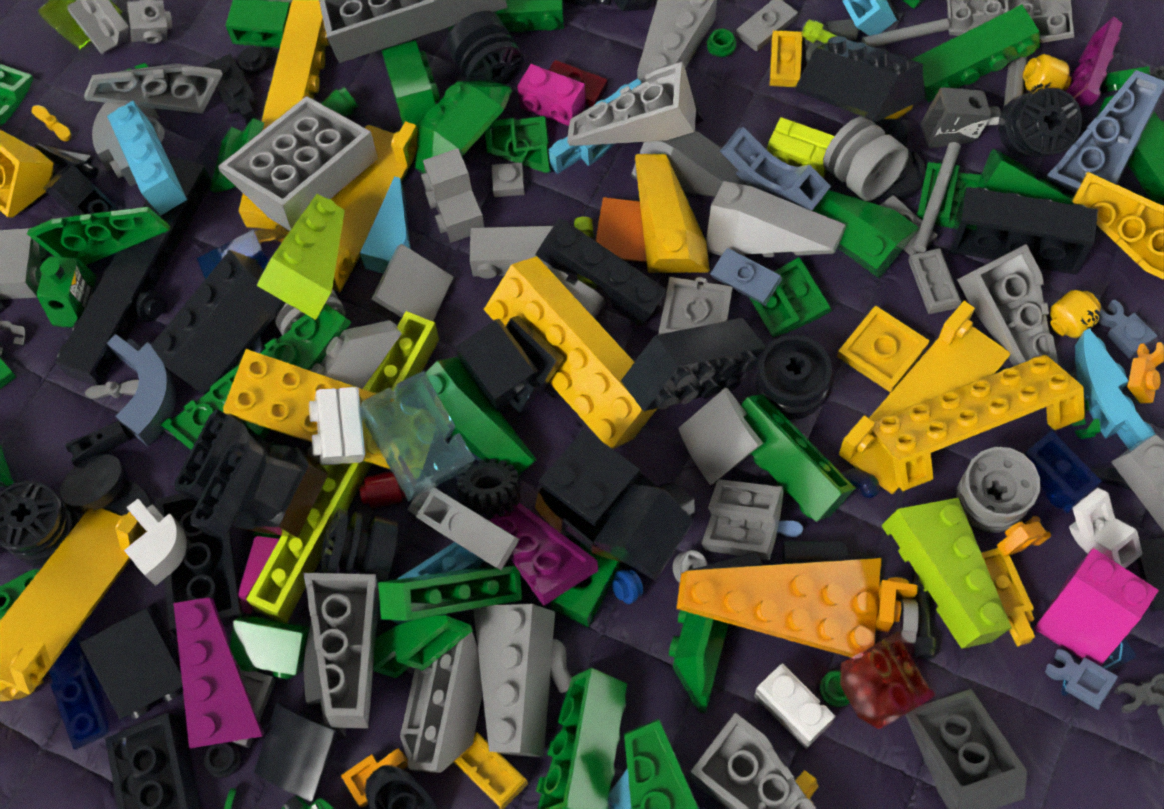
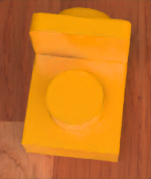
(888, 608)

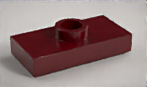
(594, 84)

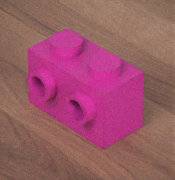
(551, 94)

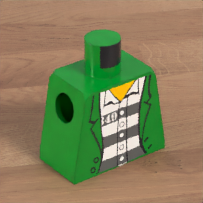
(64, 289)

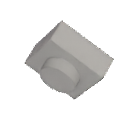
(507, 179)

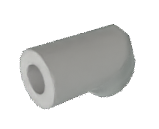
(559, 671)

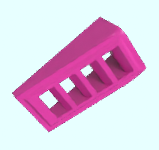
(258, 557)

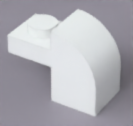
(1100, 530)
(161, 547)

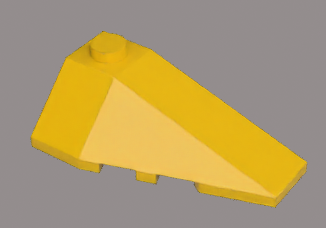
(22, 174)
(1128, 220)
(669, 226)

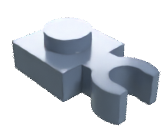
(1125, 331)
(1085, 681)

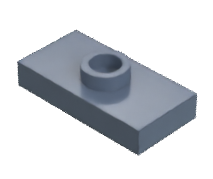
(746, 276)

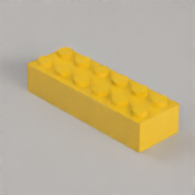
(592, 359)

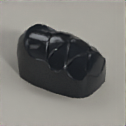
(395, 789)

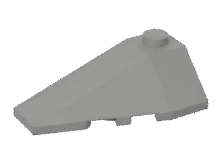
(160, 87)
(650, 112)

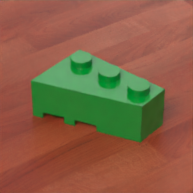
(411, 81)

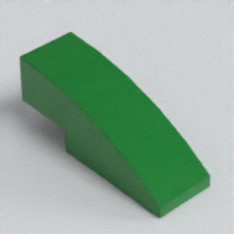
(417, 643)

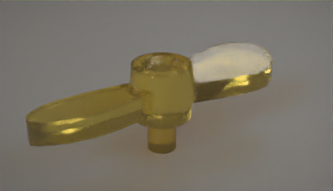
(268, 234)

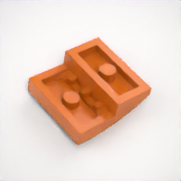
(622, 229)

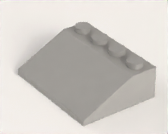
(298, 157)

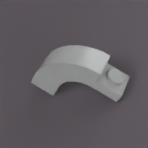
(107, 145)

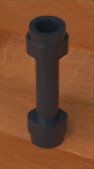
(925, 644)

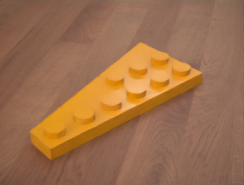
(806, 603)

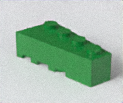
(586, 745)

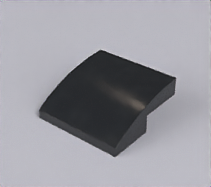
(541, 354)
(296, 751)

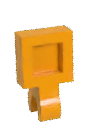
(1143, 377)
(1023, 535)
(356, 776)

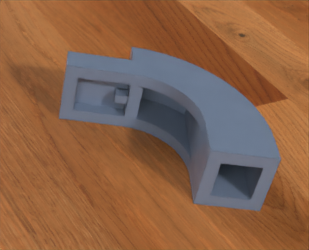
(767, 173)
(155, 391)

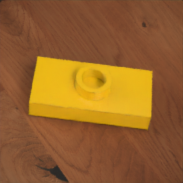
(491, 772)

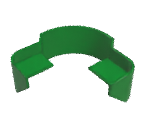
(1093, 428)

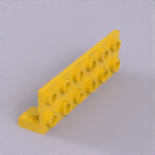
(367, 191)
(952, 362)
(279, 398)
(975, 408)
(63, 596)

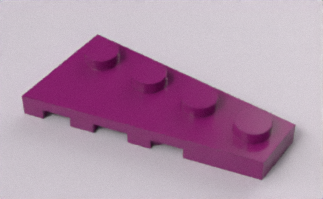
(1094, 62)
(544, 555)
(213, 689)

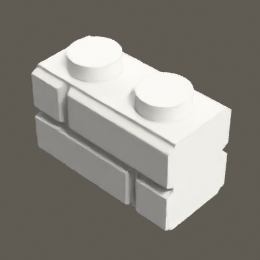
(338, 426)
(794, 706)

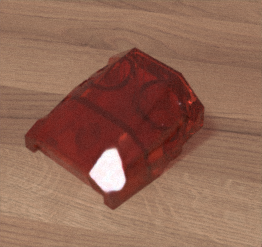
(883, 682)

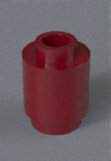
(381, 490)

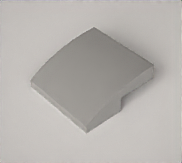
(719, 436)
(743, 518)

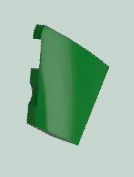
(520, 141)

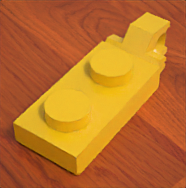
(1012, 595)

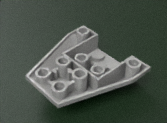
(1050, 16)

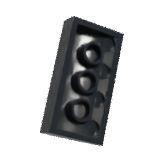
(153, 766)

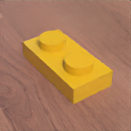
(785, 58)

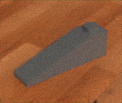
(695, 162)

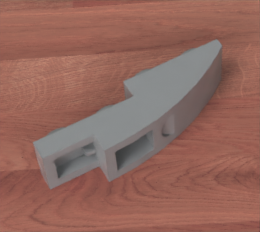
(464, 526)

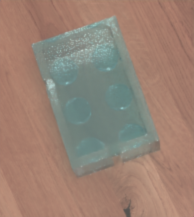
(413, 435)

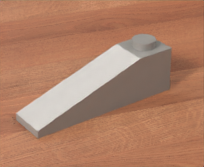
(762, 223)
(1012, 305)
(746, 772)

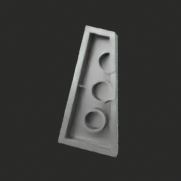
(344, 637)

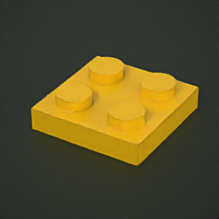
(883, 348)

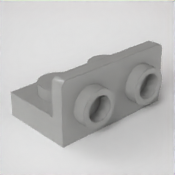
(100, 23)

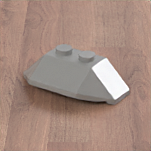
(358, 353)
(443, 708)

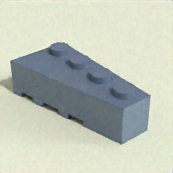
(1112, 135)

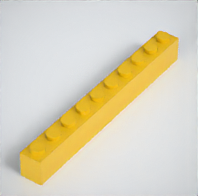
(293, 79)

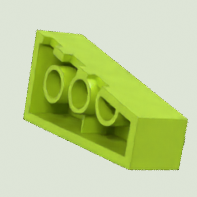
(306, 260)
(951, 569)

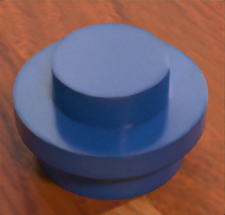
(627, 586)

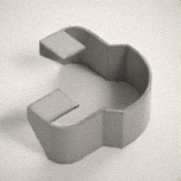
(15, 329)
(910, 622)

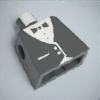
(957, 117)

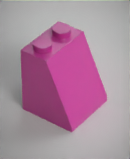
(1096, 608)

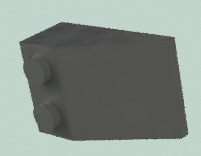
(967, 753)

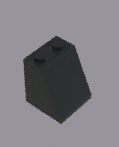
(135, 662)

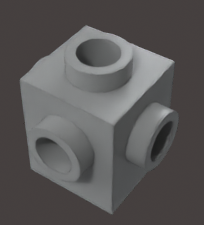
(148, 21)

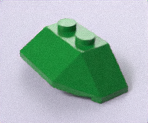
(460, 118)
(697, 655)

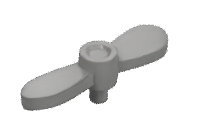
(112, 388)

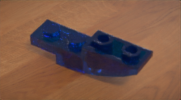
(78, 696)

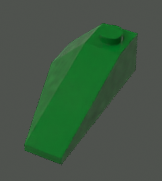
(1009, 176)
(872, 231)
(97, 234)
(475, 418)

